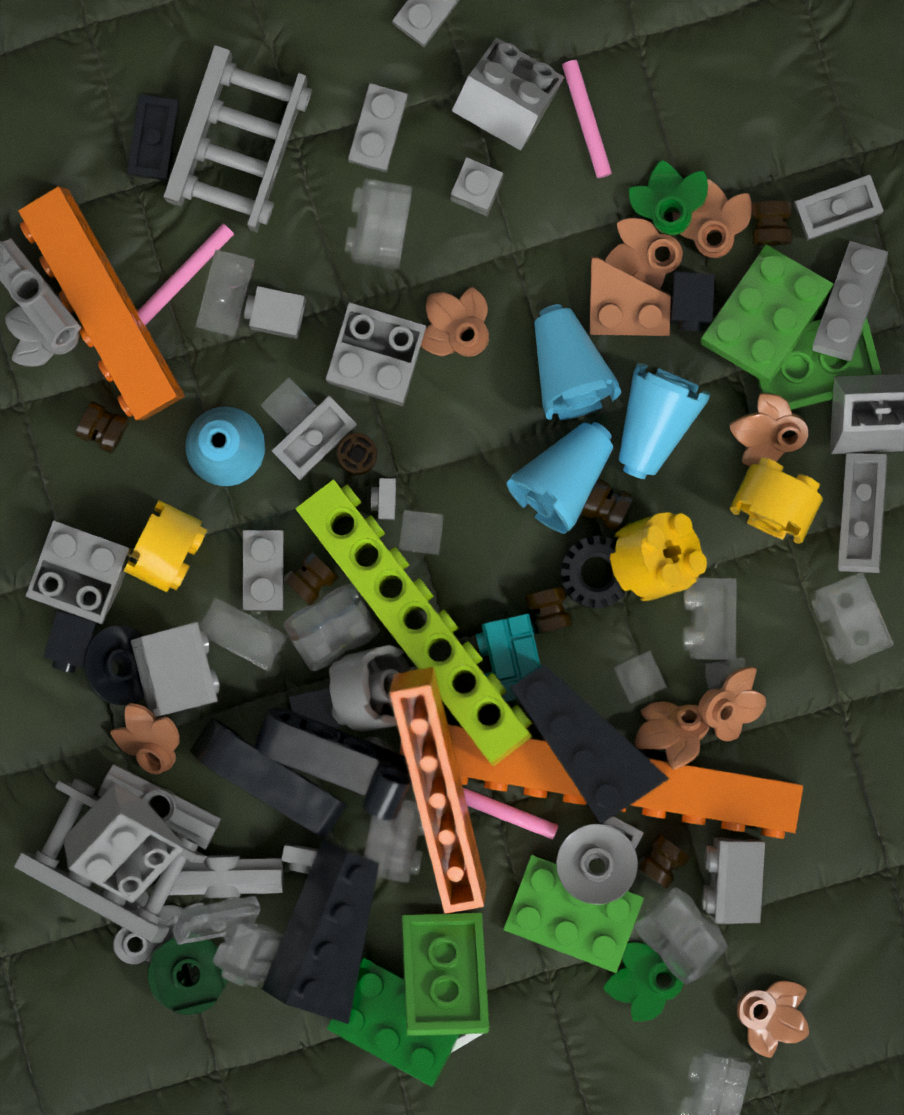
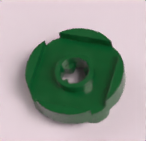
(173, 994)

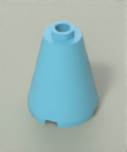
(570, 366)
(657, 418)
(237, 458)
(563, 476)

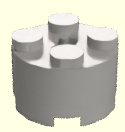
(363, 686)

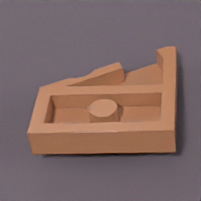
(625, 303)

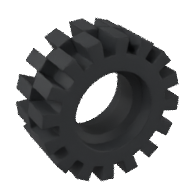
(571, 573)

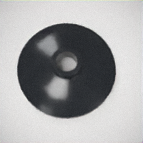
(108, 646)

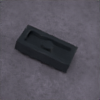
(153, 137)

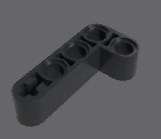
(338, 759)
(267, 779)

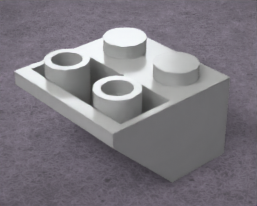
(507, 93)
(376, 354)
(867, 414)
(79, 572)
(175, 669)
(121, 844)
(735, 880)

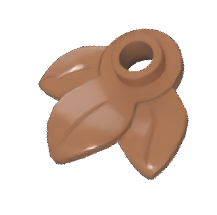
(719, 216)
(639, 249)
(453, 317)
(764, 430)
(732, 704)
(668, 731)
(148, 738)
(778, 1019)

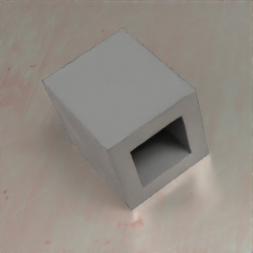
(476, 186)
(275, 312)

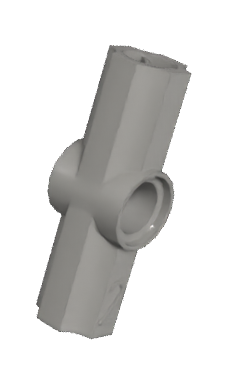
(45, 307)
(183, 816)
(230, 877)

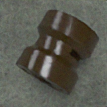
(772, 228)
(102, 427)
(359, 459)
(607, 504)
(310, 578)
(548, 610)
(662, 861)

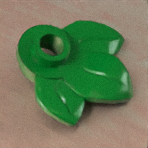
(667, 194)
(638, 982)

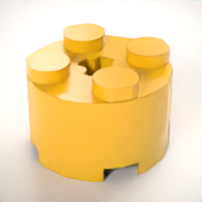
(777, 500)
(165, 546)
(658, 556)

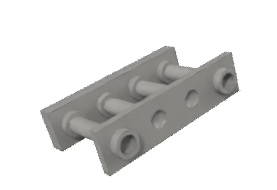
(211, 110)
(108, 904)

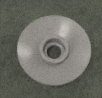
(601, 844)

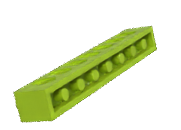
(321, 514)

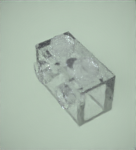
(852, 618)
(712, 619)

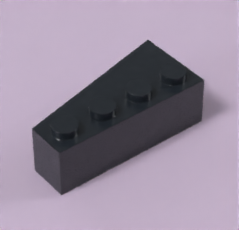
(592, 752)
(326, 935)

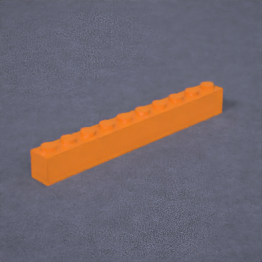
(689, 791)

